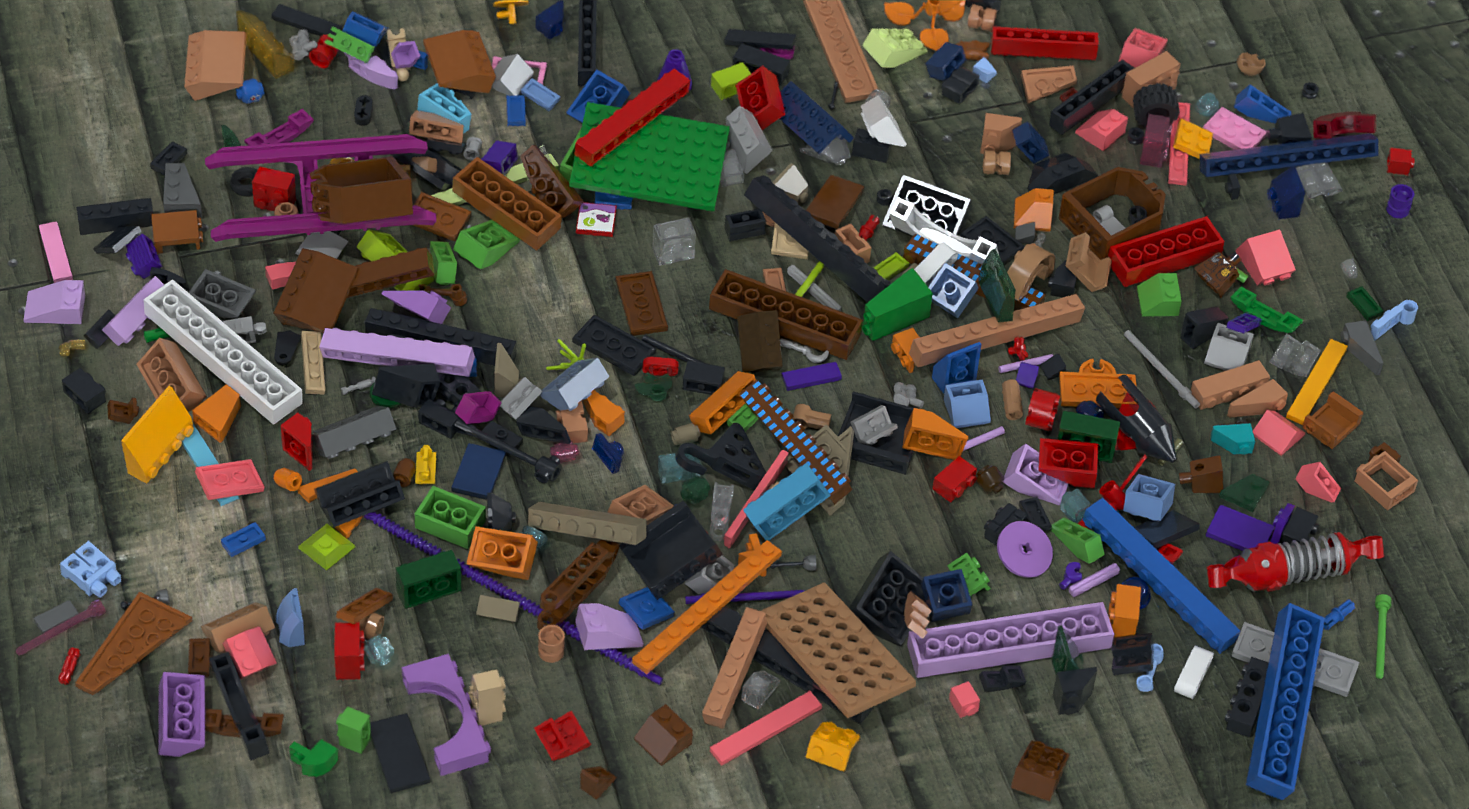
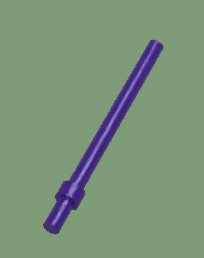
(752, 596)

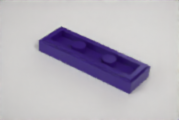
(1244, 323)
(811, 376)

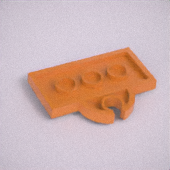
(1088, 383)

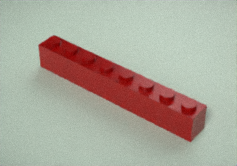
(632, 117)

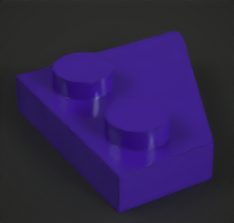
(1281, 521)

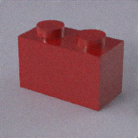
(955, 479)

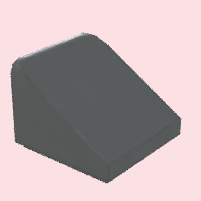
(1025, 233)

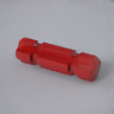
(69, 665)

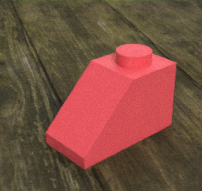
(1318, 482)

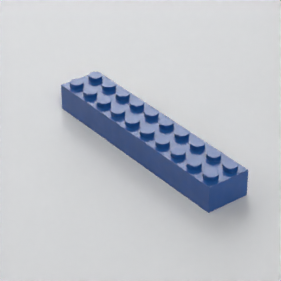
(1285, 702)

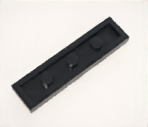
(303, 21)
(760, 39)

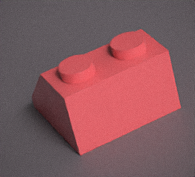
(1103, 128)
(249, 652)

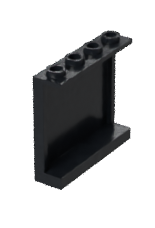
(888, 450)
(672, 550)

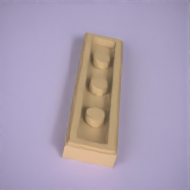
(312, 363)

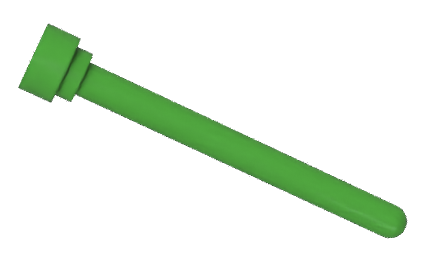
(1382, 603)

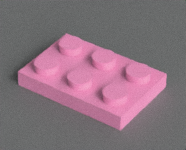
(1234, 130)

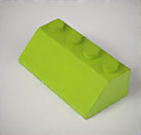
(378, 245)

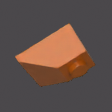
(1034, 207)

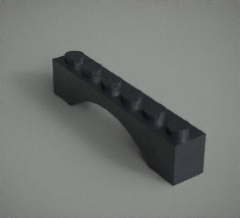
(238, 706)

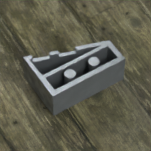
(179, 190)

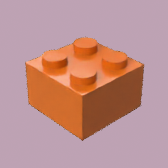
(1124, 610)

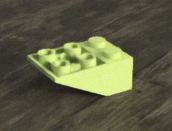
(893, 46)

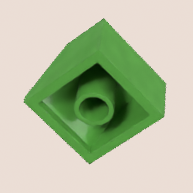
(1160, 295)

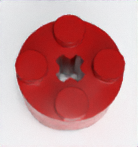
(1042, 409)

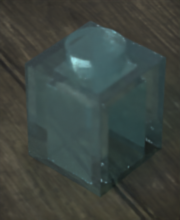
(1074, 505)

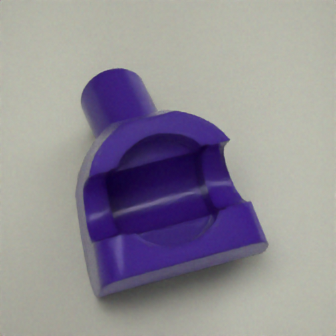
(1071, 575)

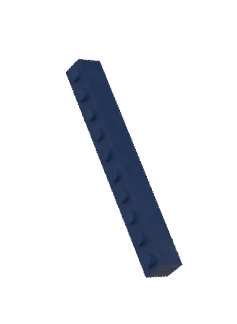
(1288, 155)

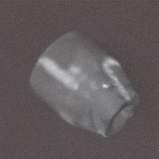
(1349, 268)

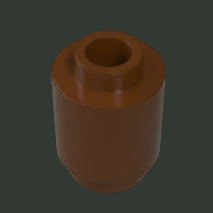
(404, 471)

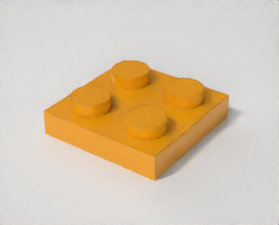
(1192, 139)

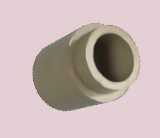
(685, 434)

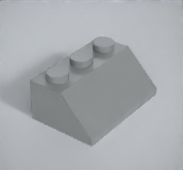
(747, 138)

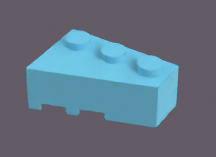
(443, 103)

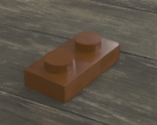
(199, 656)

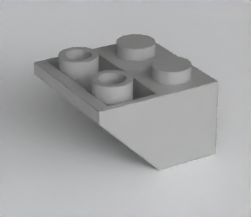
(1228, 348)

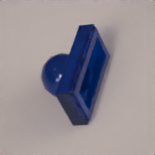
(608, 452)

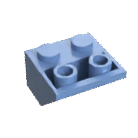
(967, 404)

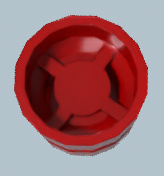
(323, 53)

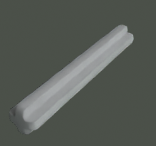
(814, 289)

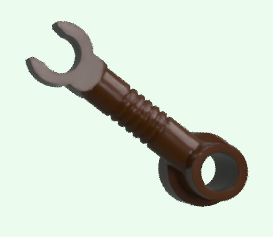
(455, 292)

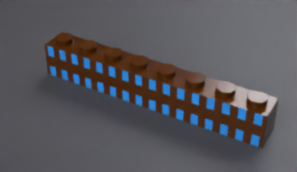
(919, 248)
(794, 440)

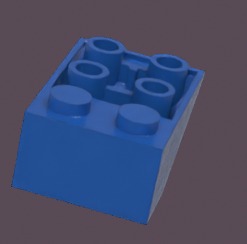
(364, 29)

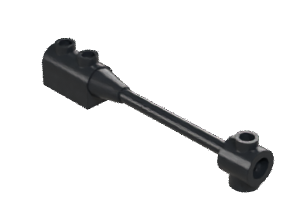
(448, 423)

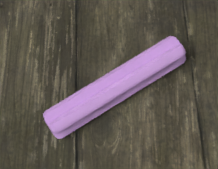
(1094, 580)

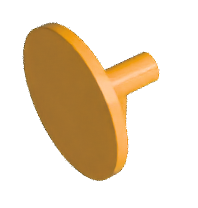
(510, 4)

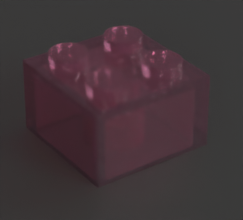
(1156, 141)

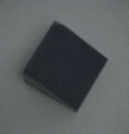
(1053, 366)

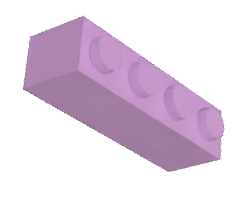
(132, 315)

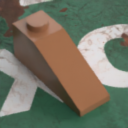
(435, 126)
(1266, 397)

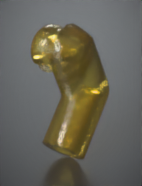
(71, 344)

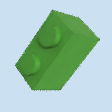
(353, 730)

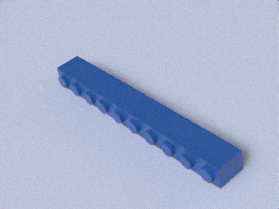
(1161, 575)

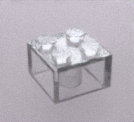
(674, 241)

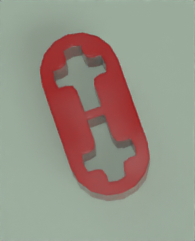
(660, 366)

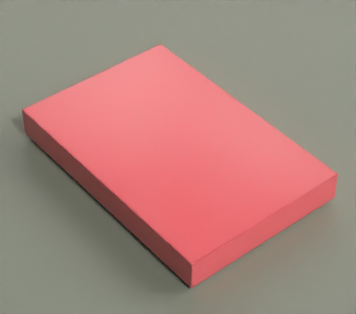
(229, 479)

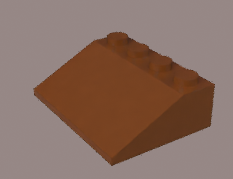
(460, 61)

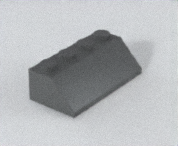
(353, 431)

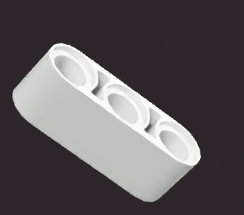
(934, 262)
(1193, 672)

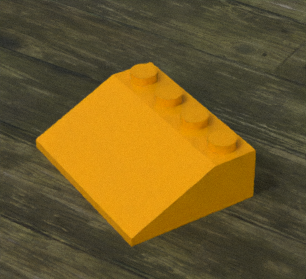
(156, 436)

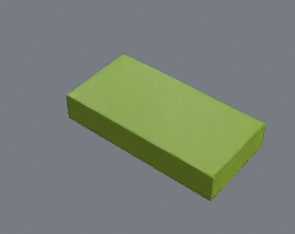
(892, 266)

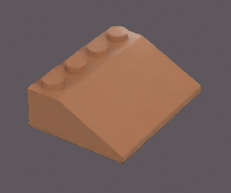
(214, 62)

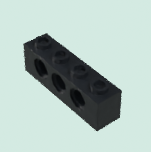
(454, 387)
(1243, 722)

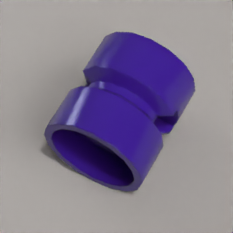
(1400, 201)

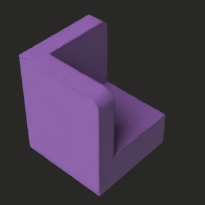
(405, 54)

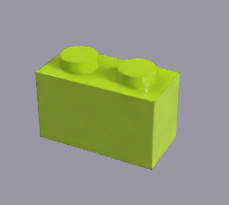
(725, 80)

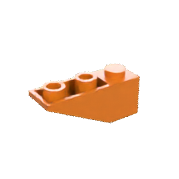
(604, 413)

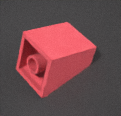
(1266, 258)

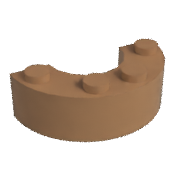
(1027, 265)

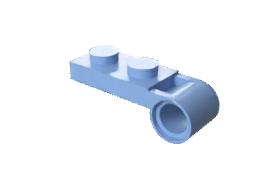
(1404, 312)

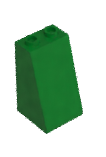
(897, 306)

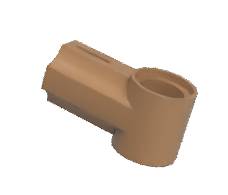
(810, 418)

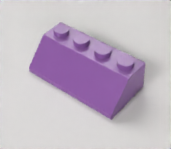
(181, 713)

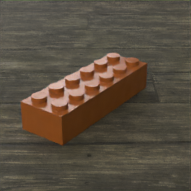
(506, 203)

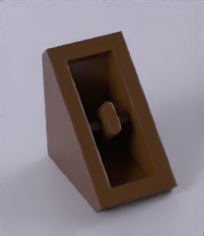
(595, 780)

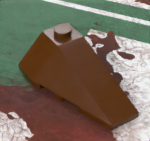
(549, 183)

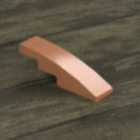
(916, 614)

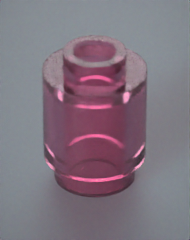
(565, 452)

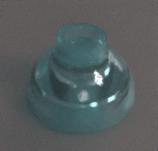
(1207, 105)
(540, 537)

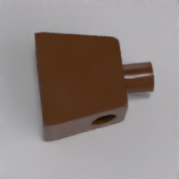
(1204, 475)

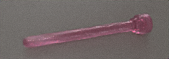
(95, 609)

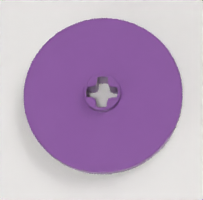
(1012, 553)

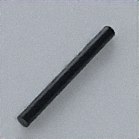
(668, 349)

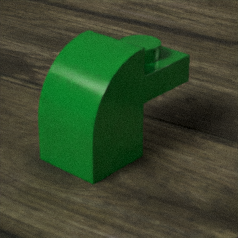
(314, 761)

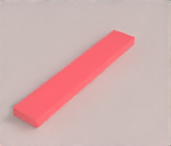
(1177, 159)
(769, 478)
(765, 728)

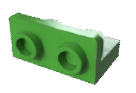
(974, 578)

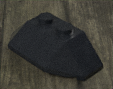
(1060, 173)

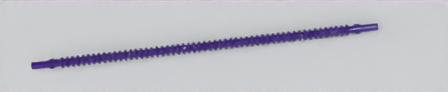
(504, 591)

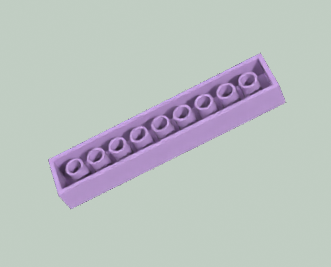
(1007, 639)

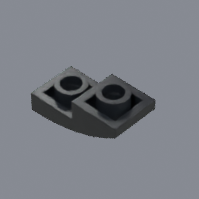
(166, 276)

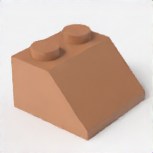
(998, 132)

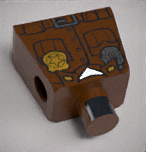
(1219, 272)

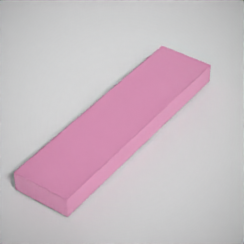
(55, 252)

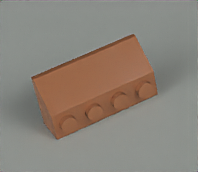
(166, 367)

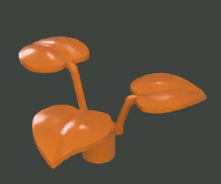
(951, 10)

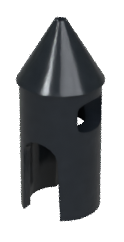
(1146, 427)

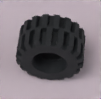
(1155, 100)

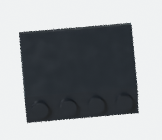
(934, 203)
(884, 596)

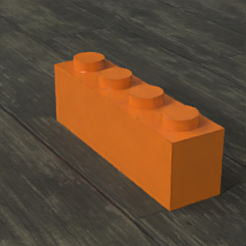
(721, 403)

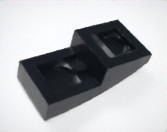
(1006, 678)

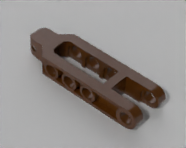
(563, 589)

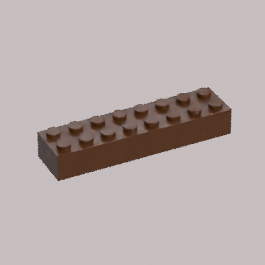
(797, 317)

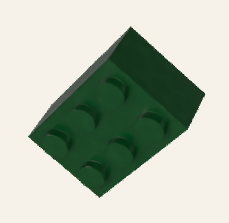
(1090, 430)
(428, 579)

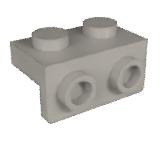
(873, 426)

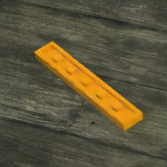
(1317, 381)

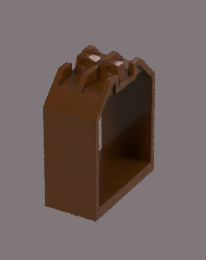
(1114, 182)
(361, 191)

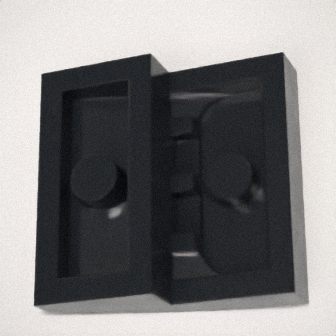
(1132, 654)

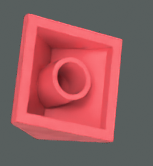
(1277, 432)

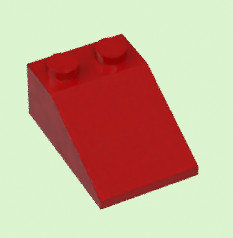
(1069, 461)

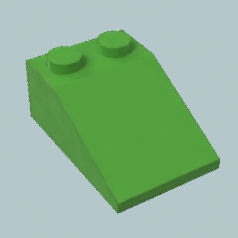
(484, 243)

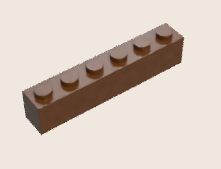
(392, 271)

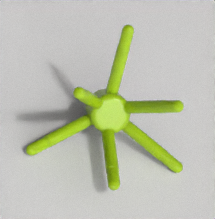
(572, 357)

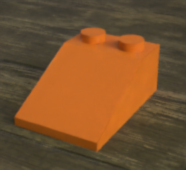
(933, 435)
(502, 552)

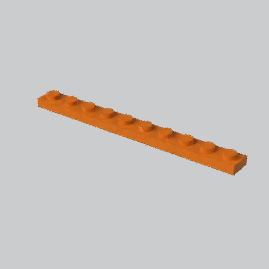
(706, 607)

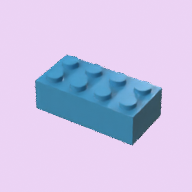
(786, 502)

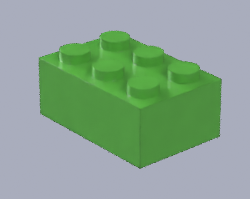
(449, 517)

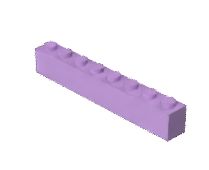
(396, 351)

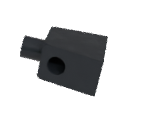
(1290, 129)

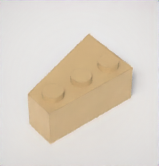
(487, 697)

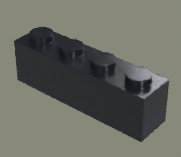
(112, 215)

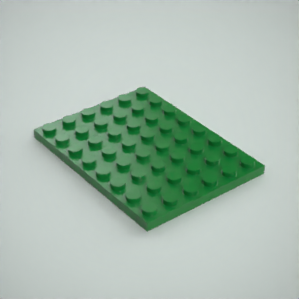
(662, 162)

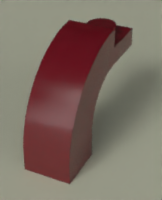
(1343, 122)

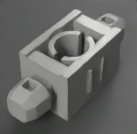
(246, 329)

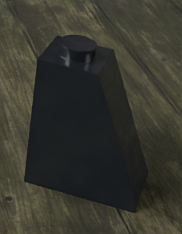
(1201, 324)

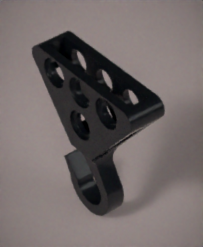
(725, 450)

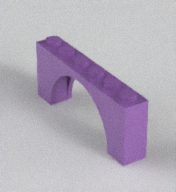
(441, 678)

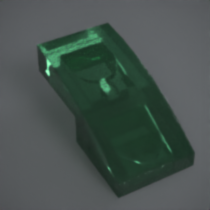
(229, 137)

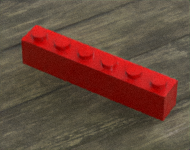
(1044, 43)

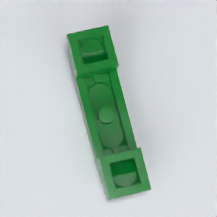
(1247, 302)

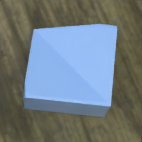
(985, 70)

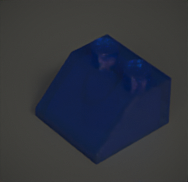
(1287, 194)

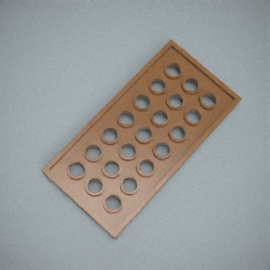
(832, 658)

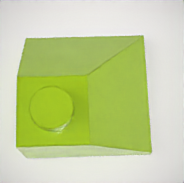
(326, 546)

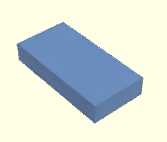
(540, 94)

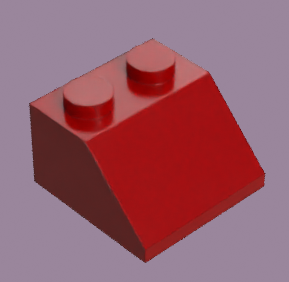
(298, 440)

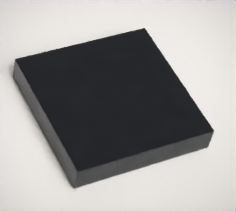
(117, 240)

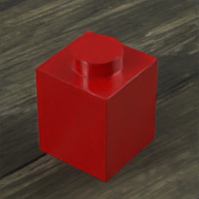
(1400, 161)

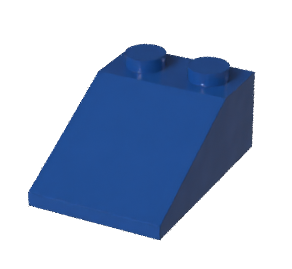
(598, 90)
(957, 367)

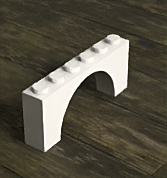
(910, 220)

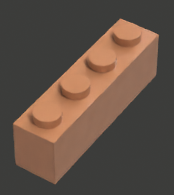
(1229, 384)

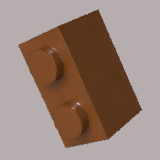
(664, 735)

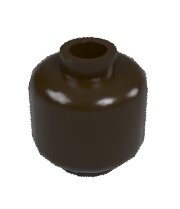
(990, 479)

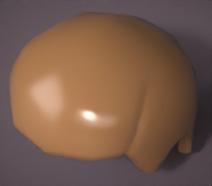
(1250, 64)

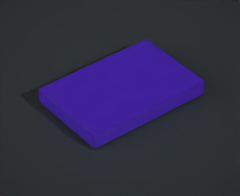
(1238, 529)

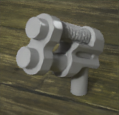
(301, 44)
(906, 395)

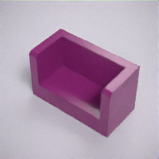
(478, 407)

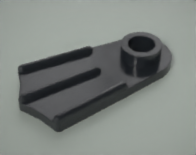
(286, 346)

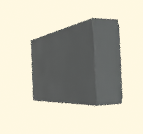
(55, 616)

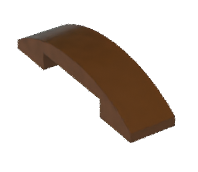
(223, 724)

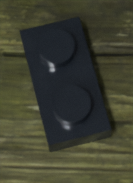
(452, 147)
(171, 154)
(95, 334)

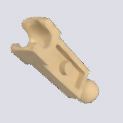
(392, 41)

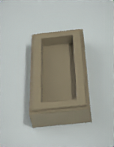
(498, 608)

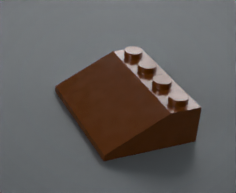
(315, 291)

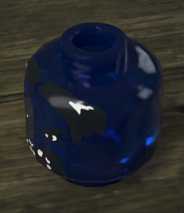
(1090, 408)

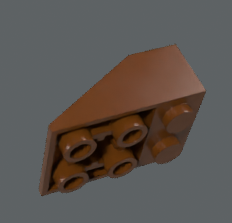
(1040, 770)

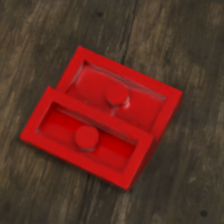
(562, 736)

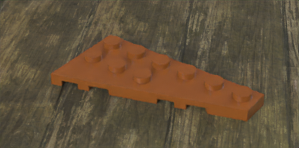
(138, 632)

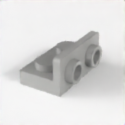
(520, 398)

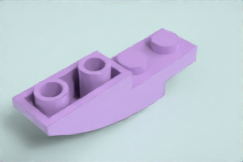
(374, 71)

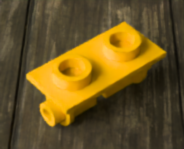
(425, 466)

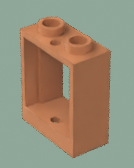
(1406, 480)

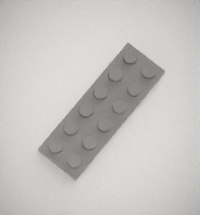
(1332, 670)

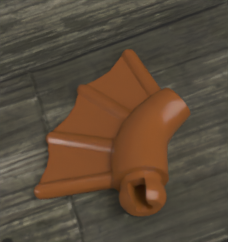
(974, 49)

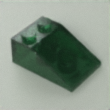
(1065, 653)

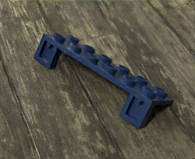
(810, 120)

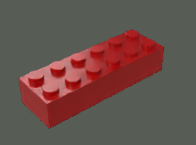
(1165, 251)

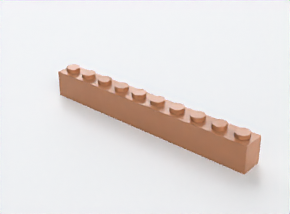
(992, 333)

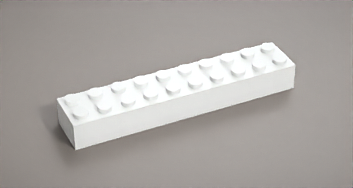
(223, 351)

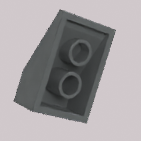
(221, 295)

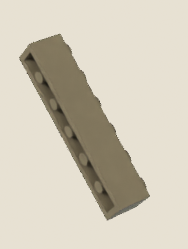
(587, 523)

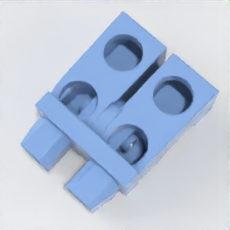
(90, 570)

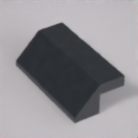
(445, 168)
(359, 494)

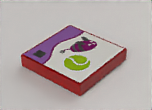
(596, 219)

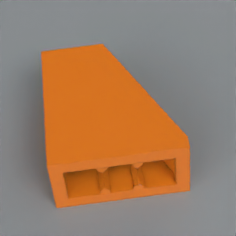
(218, 412)

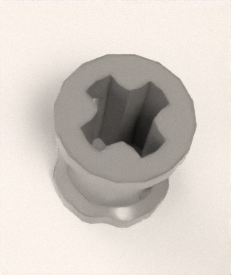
(472, 150)

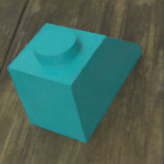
(1234, 438)

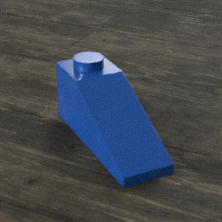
(1259, 106)

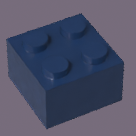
(946, 595)

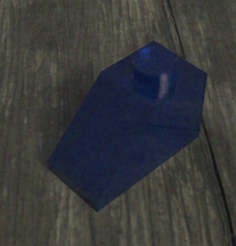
(551, 20)

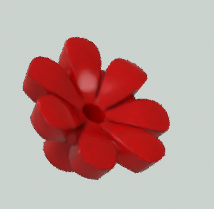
(1019, 348)

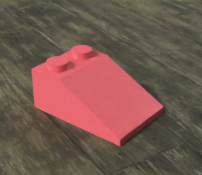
(1142, 47)

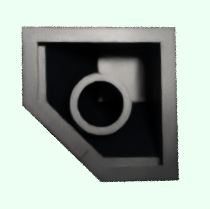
(499, 513)

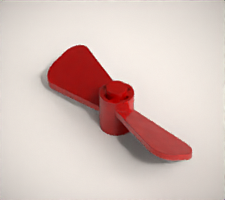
(1113, 493)

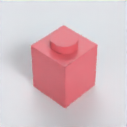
(964, 699)

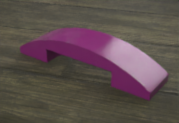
(296, 124)

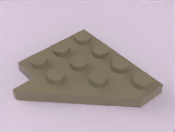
(838, 449)

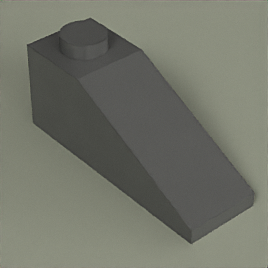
(1362, 345)

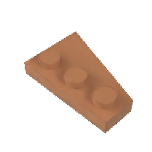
(1047, 81)

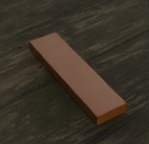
(364, 605)

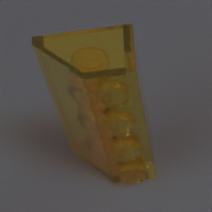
(265, 45)

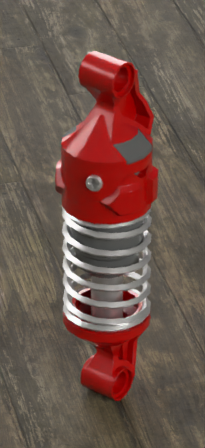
(1277, 565)

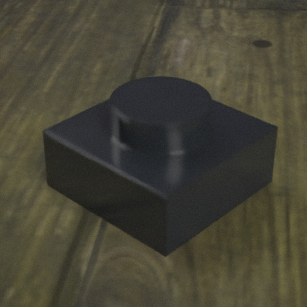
(1233, 187)

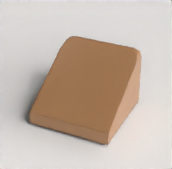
(426, 163)

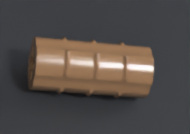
(1012, 399)

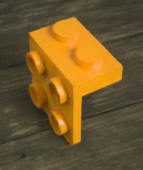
(832, 745)

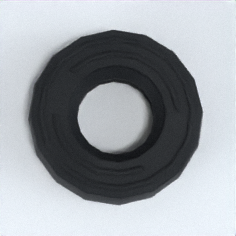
(237, 176)

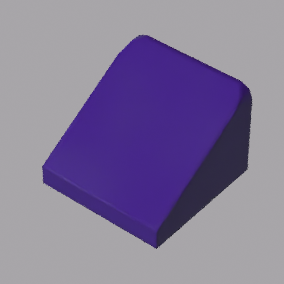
(1027, 375)

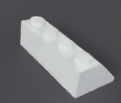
(881, 122)

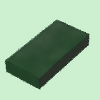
(1364, 303)

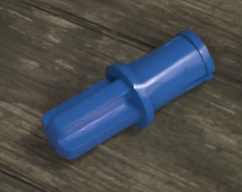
(1338, 614)

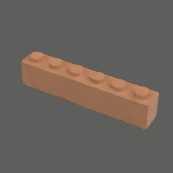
(734, 668)

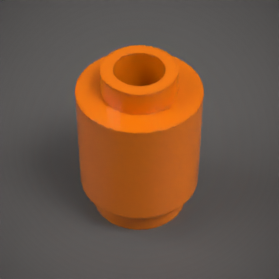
(288, 479)

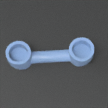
(1145, 682)

